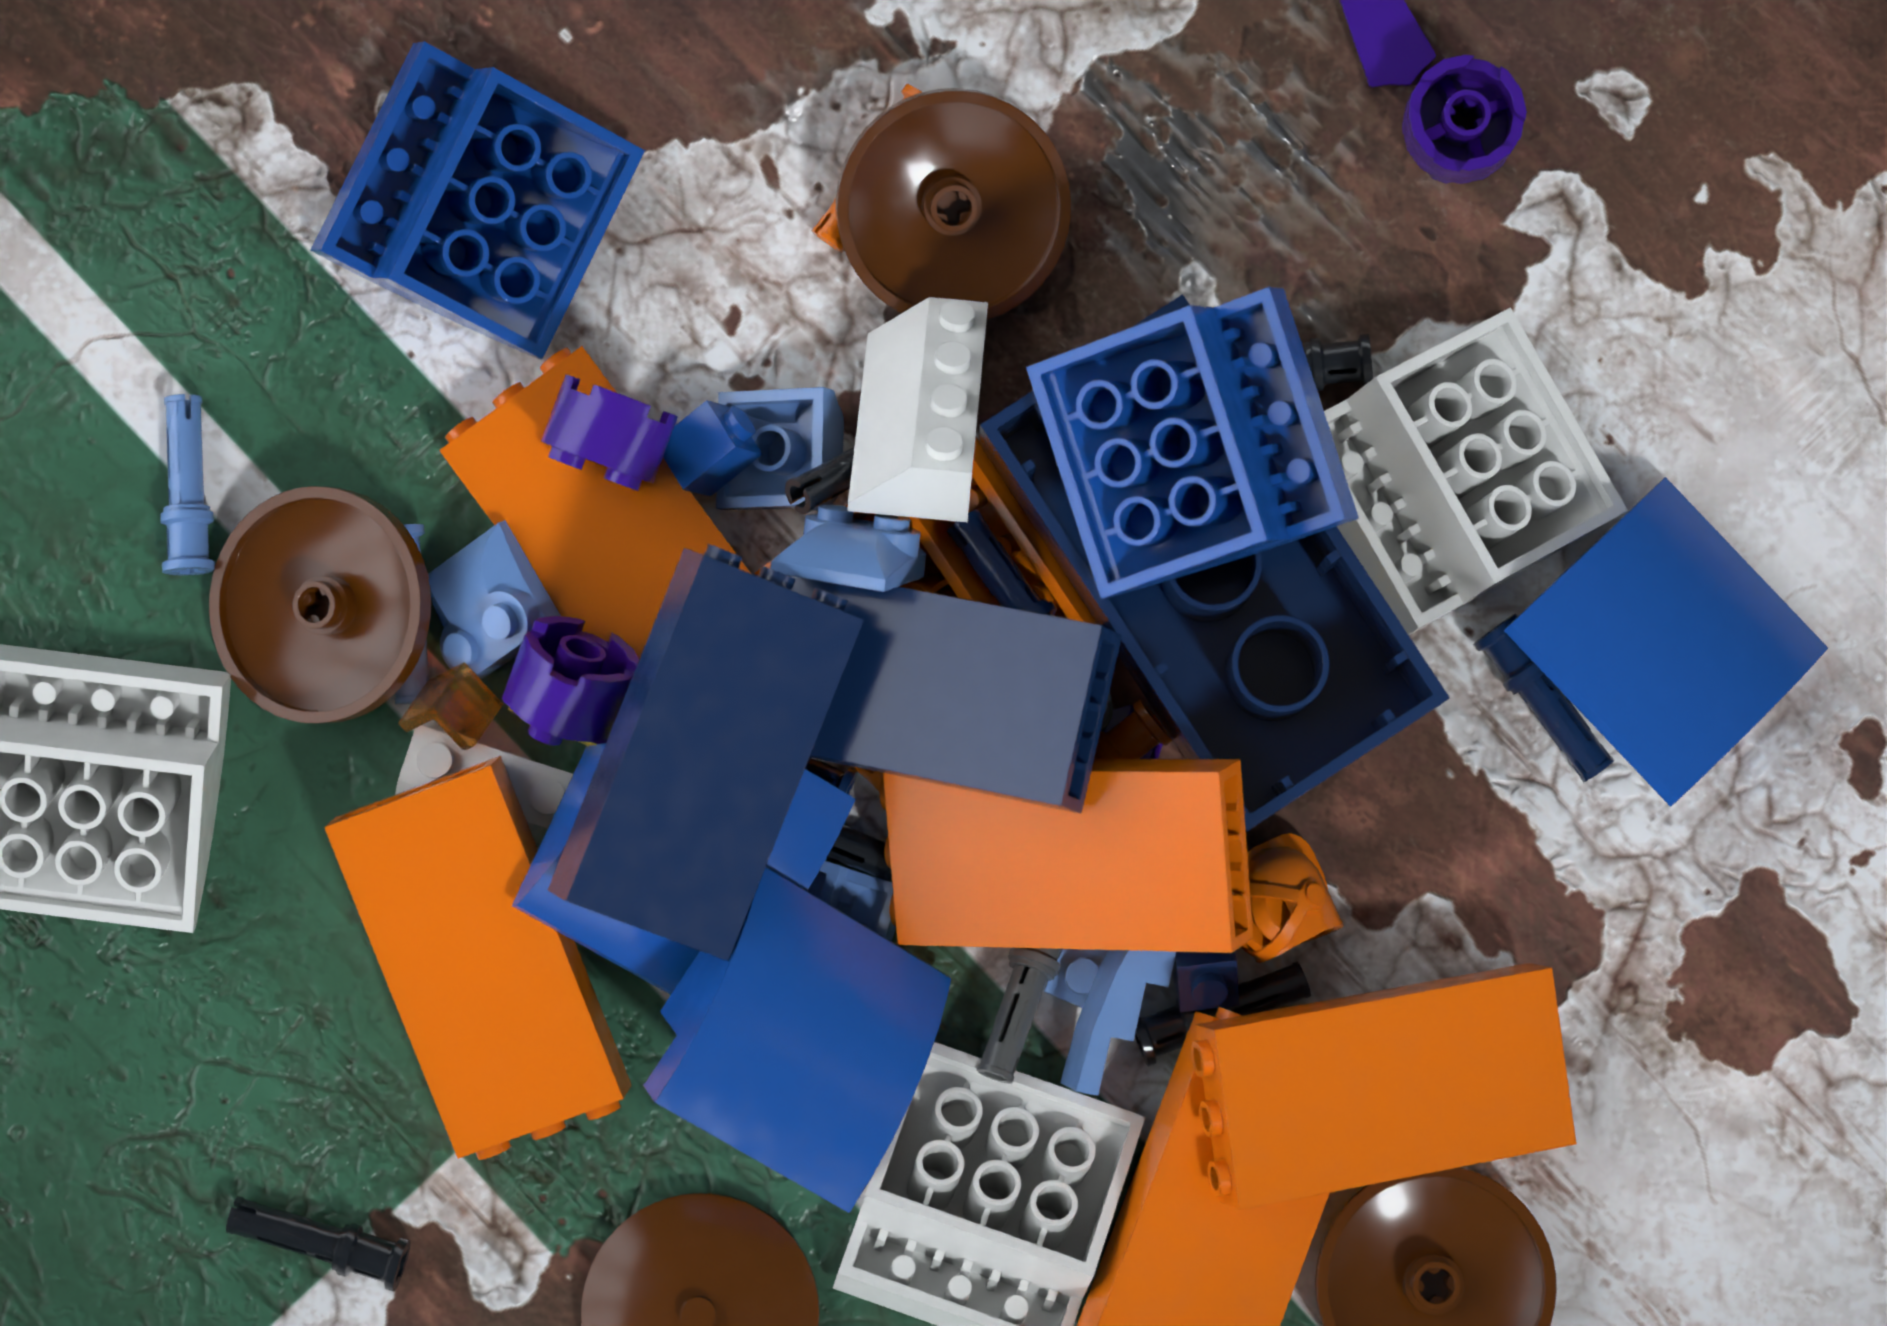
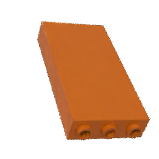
(590, 540)
(1140, 870)
(480, 986)
(1383, 1085)
(1182, 1251)

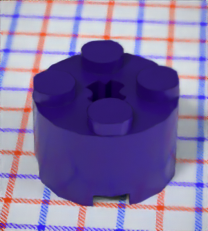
(1474, 89)
(608, 432)
(569, 681)

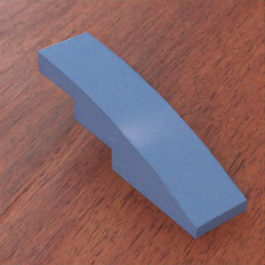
(1112, 1012)

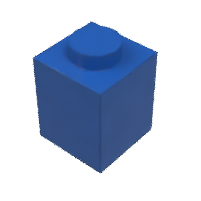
(711, 447)

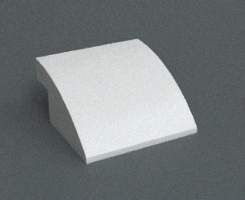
(1465, 471)
(108, 786)
(990, 1200)

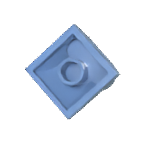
(795, 434)
(854, 550)
(487, 601)

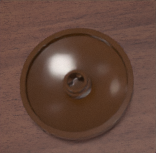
(953, 202)
(319, 605)
(1435, 1255)
(700, 1265)

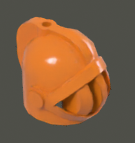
(1287, 897)

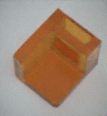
(457, 703)

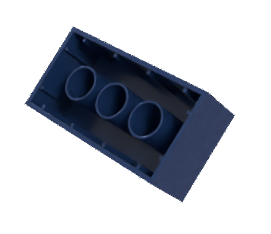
(1247, 660)

